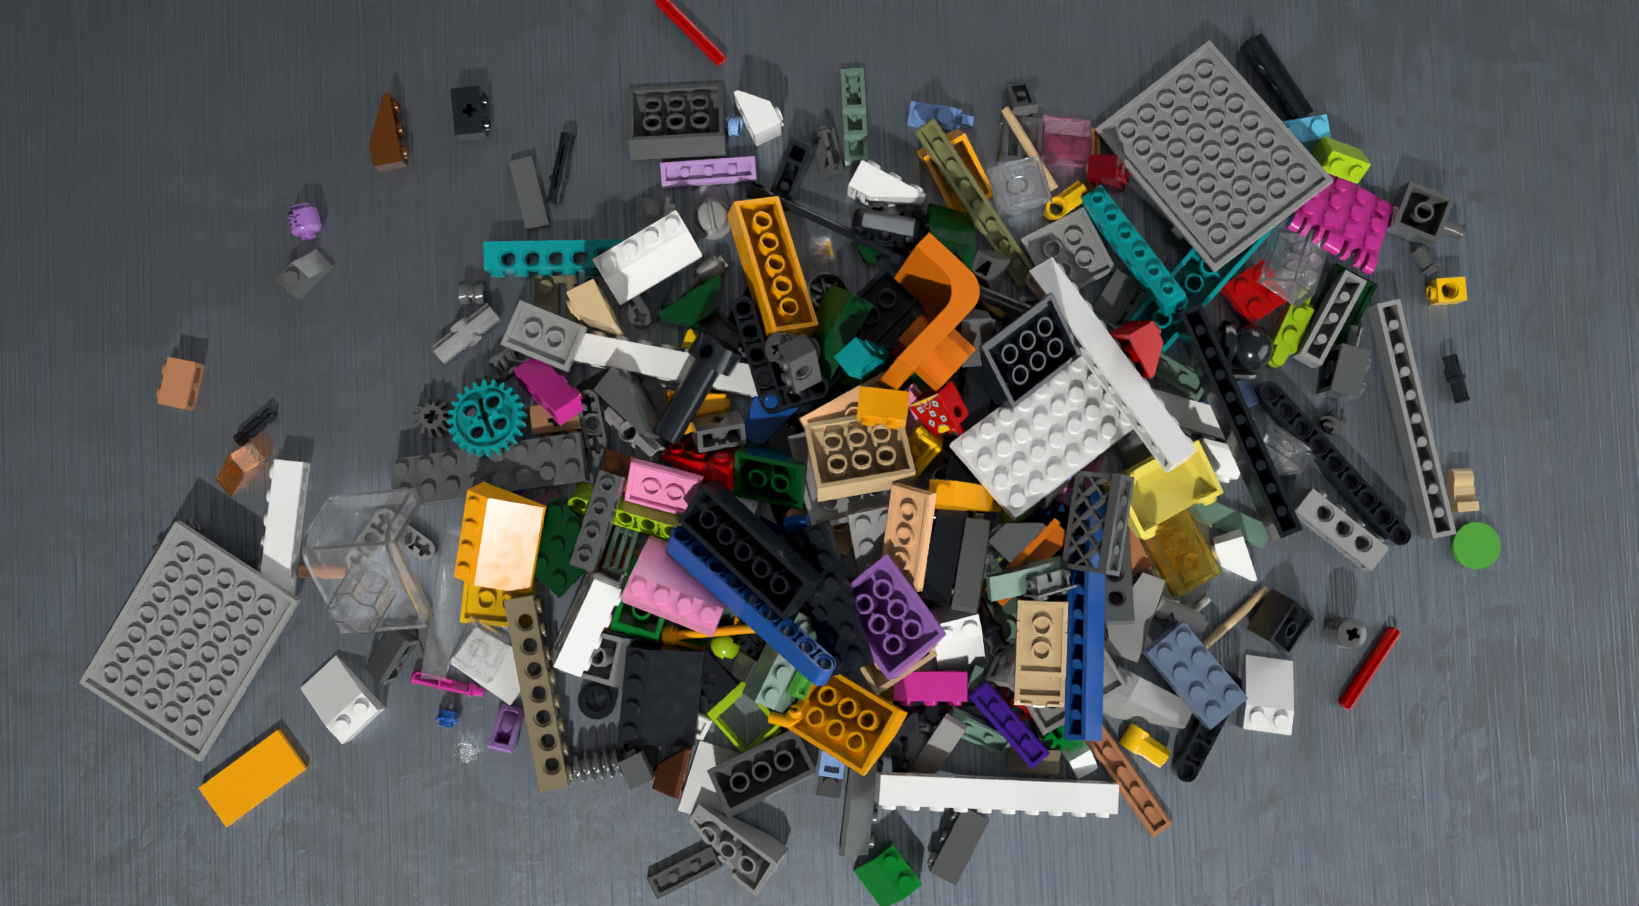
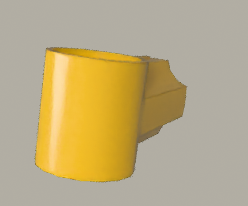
(1066, 201)
(1140, 743)

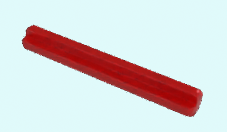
(692, 31)
(1369, 668)

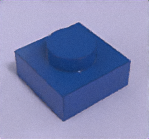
(796, 523)

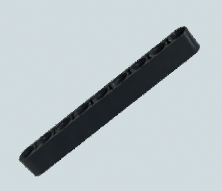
(1342, 467)

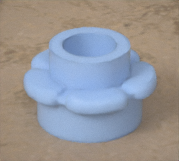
(734, 125)

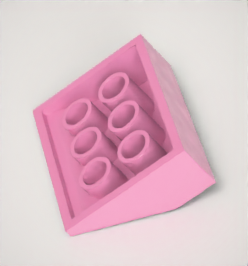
(670, 591)

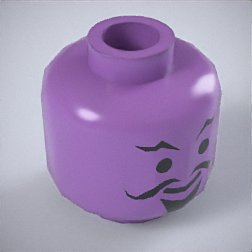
(304, 221)

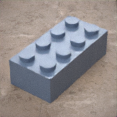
(1194, 674)

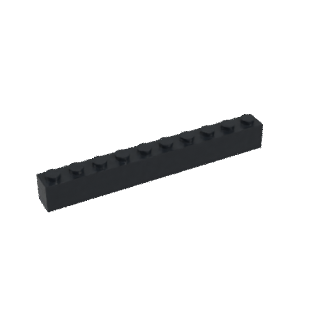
(1236, 423)
(950, 524)

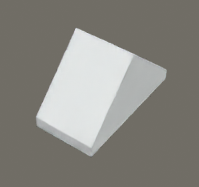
(1080, 760)

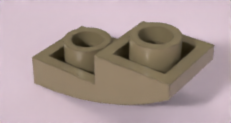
(1049, 765)

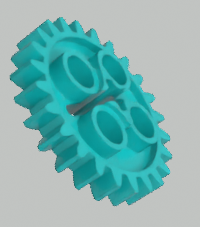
(466, 426)

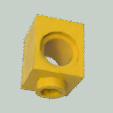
(1456, 291)

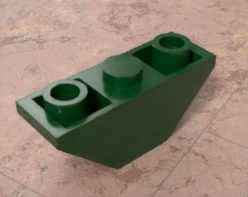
(695, 305)

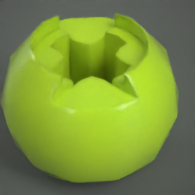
(725, 646)

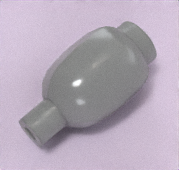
(710, 266)

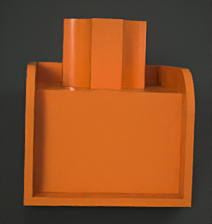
(948, 295)

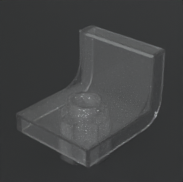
(362, 562)

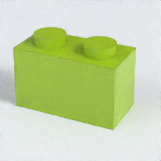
(1341, 159)

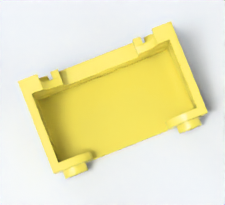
(1164, 494)

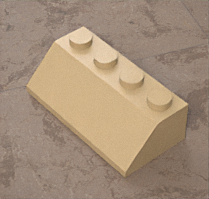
(593, 308)

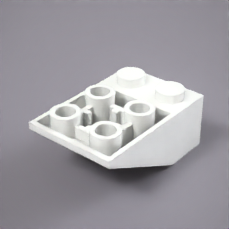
(875, 186)

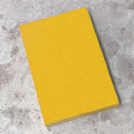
(488, 605)

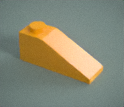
(962, 496)

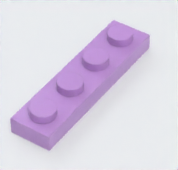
(708, 172)

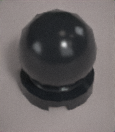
(1246, 346)

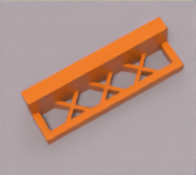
(1042, 547)

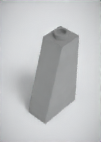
(1129, 639)

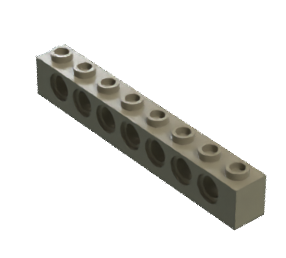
(547, 777)

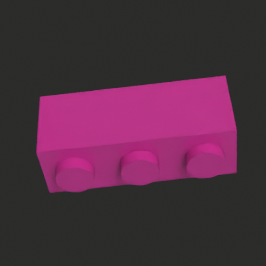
(549, 390)
(932, 687)

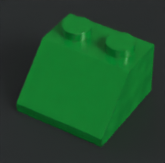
(888, 875)

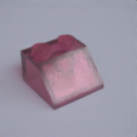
(1066, 141)

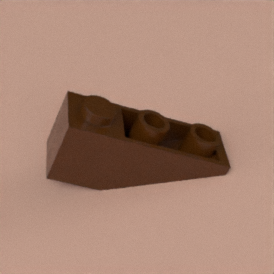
(386, 139)

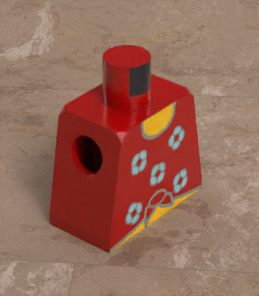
(941, 410)

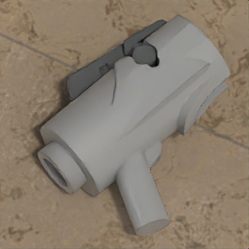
(1171, 610)

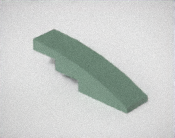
(854, 116)
(1013, 580)

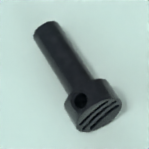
(711, 359)

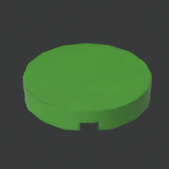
(1475, 545)

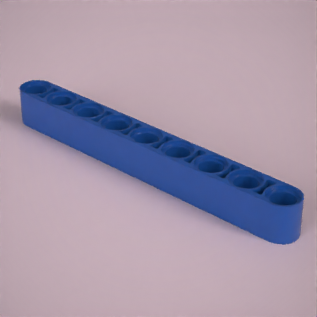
(780, 634)

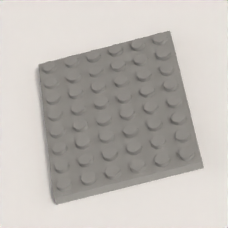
(1213, 156)
(189, 640)

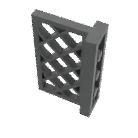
(1113, 523)

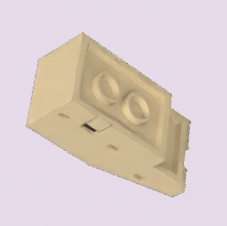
(1041, 652)

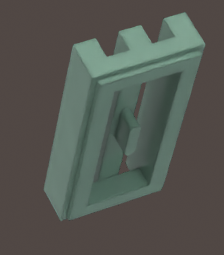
(626, 533)

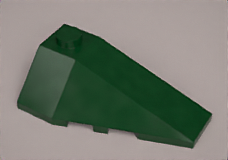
(839, 321)

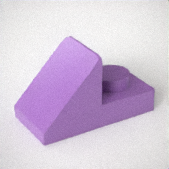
(506, 728)

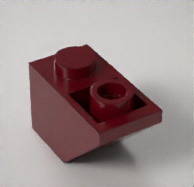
(1108, 172)

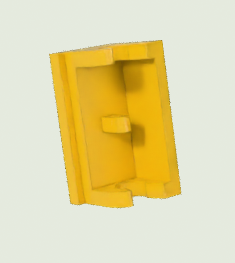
(924, 447)

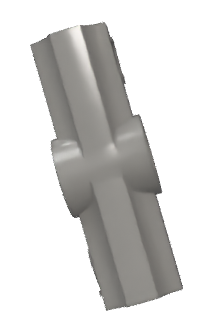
(465, 333)
(647, 447)

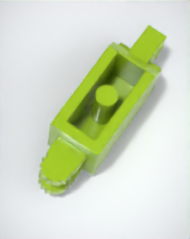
(1289, 331)

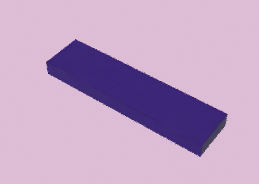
(1008, 724)

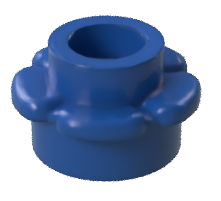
(447, 718)

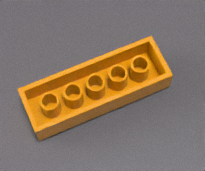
(771, 267)

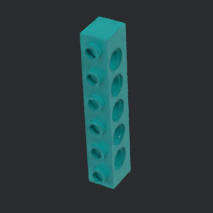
(1133, 251)
(496, 252)

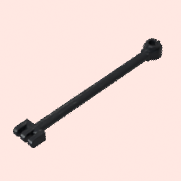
(757, 190)

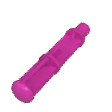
(450, 685)

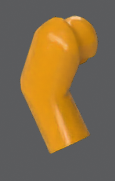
(787, 719)

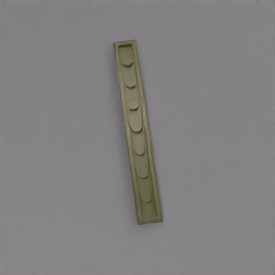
(973, 199)

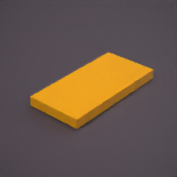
(252, 778)

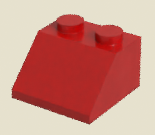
(1140, 343)

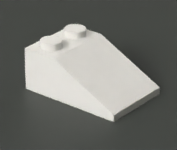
(964, 639)
(1269, 693)
(341, 700)

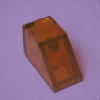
(241, 468)

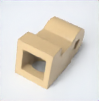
(1461, 490)

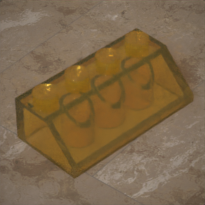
(1181, 554)

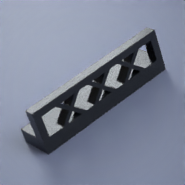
(1276, 78)

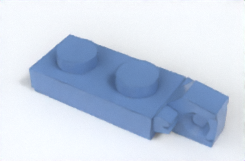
(947, 117)

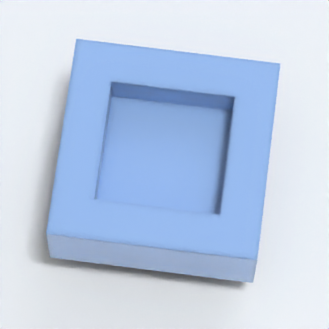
(830, 766)

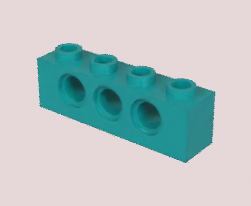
(864, 359)

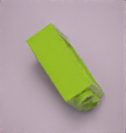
(714, 713)

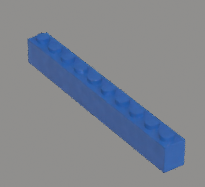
(1085, 640)

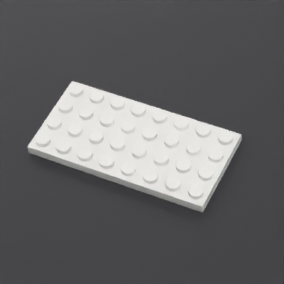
(1043, 440)

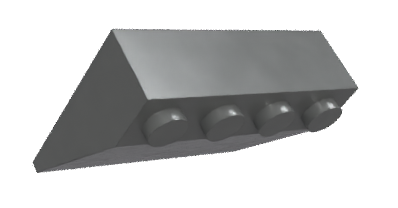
(676, 121)

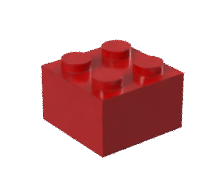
(1248, 297)

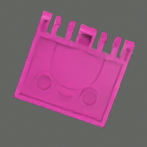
(1347, 220)

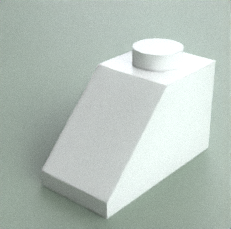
(1233, 554)

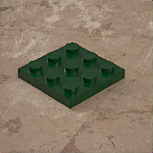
(556, 548)

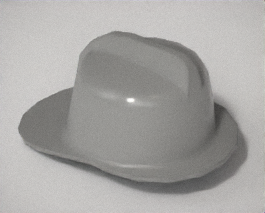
(710, 211)

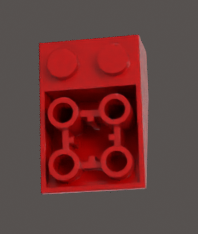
(711, 464)

